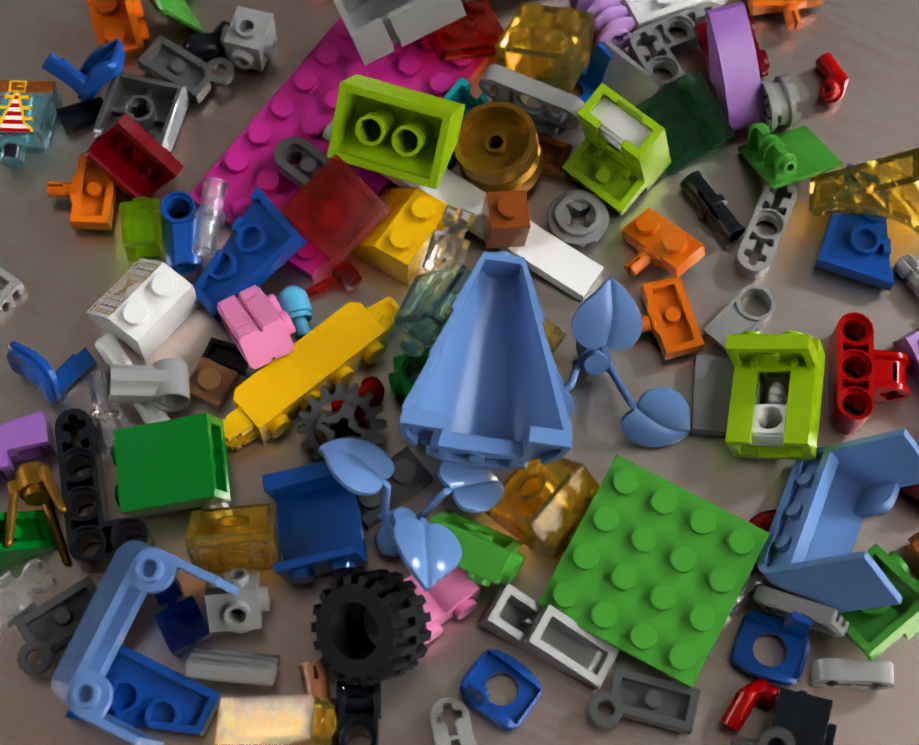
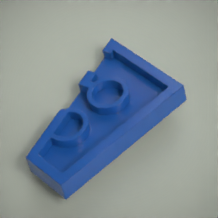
(857, 248)
(253, 252)
(157, 696)

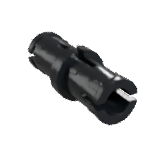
(712, 206)

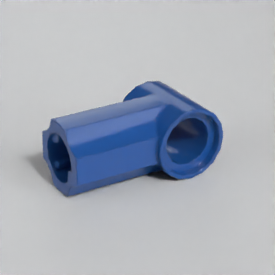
(180, 233)

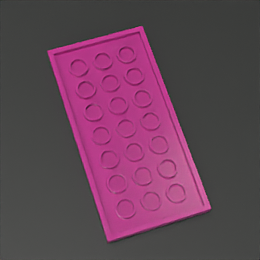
(307, 107)

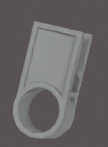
(735, 320)

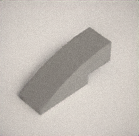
(547, 635)

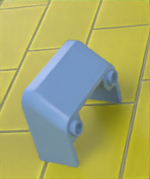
(822, 517)
(81, 673)

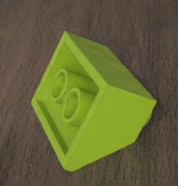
(394, 130)

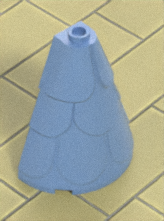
(490, 377)

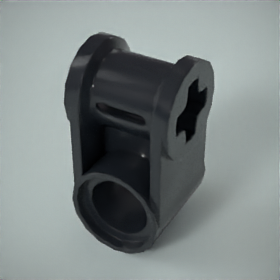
(358, 711)

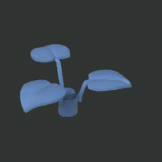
(614, 321)
(425, 548)

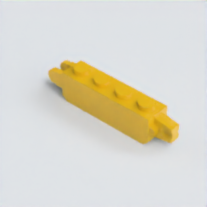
(322, 357)

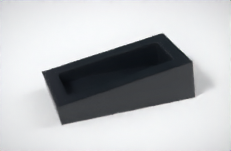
(79, 115)
(228, 356)

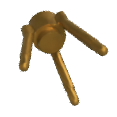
(35, 486)

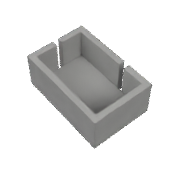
(383, 23)

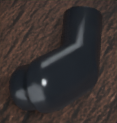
(205, 44)

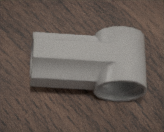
(162, 384)

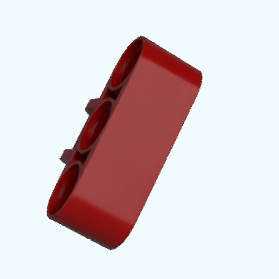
(879, 372)

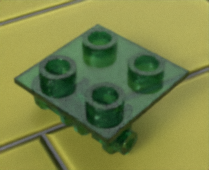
(690, 119)

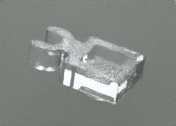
(449, 245)
(16, 593)

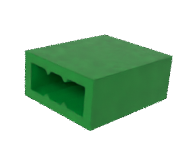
(171, 465)

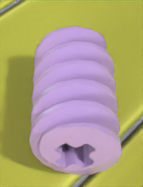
(609, 21)

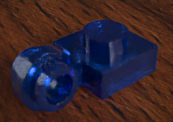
(182, 621)

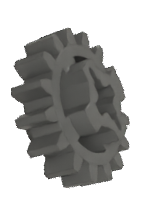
(323, 419)

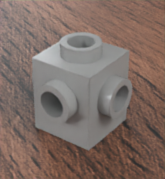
(249, 38)
(237, 612)

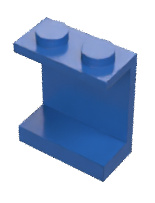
(316, 523)

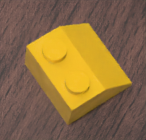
(403, 236)

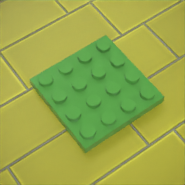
(654, 570)

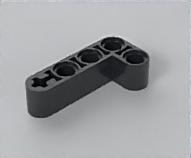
(89, 490)

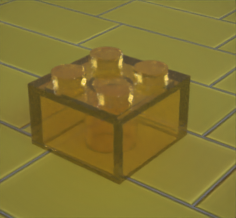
(547, 44)

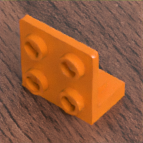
(120, 21)

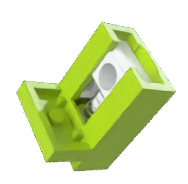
(620, 150)
(775, 363)

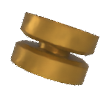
(499, 148)

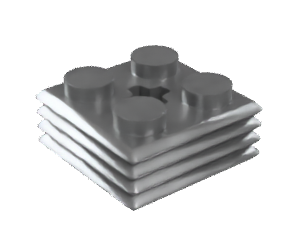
(137, 95)

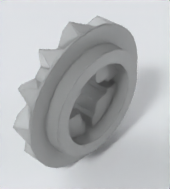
(578, 203)

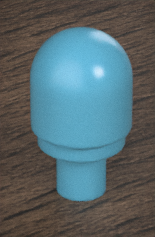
(298, 307)

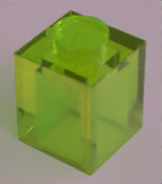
(142, 229)

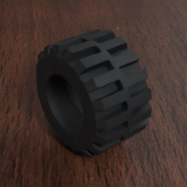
(343, 633)

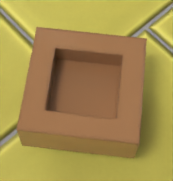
(212, 384)

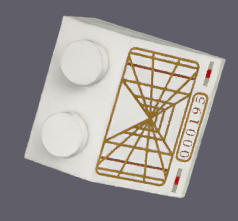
(145, 306)

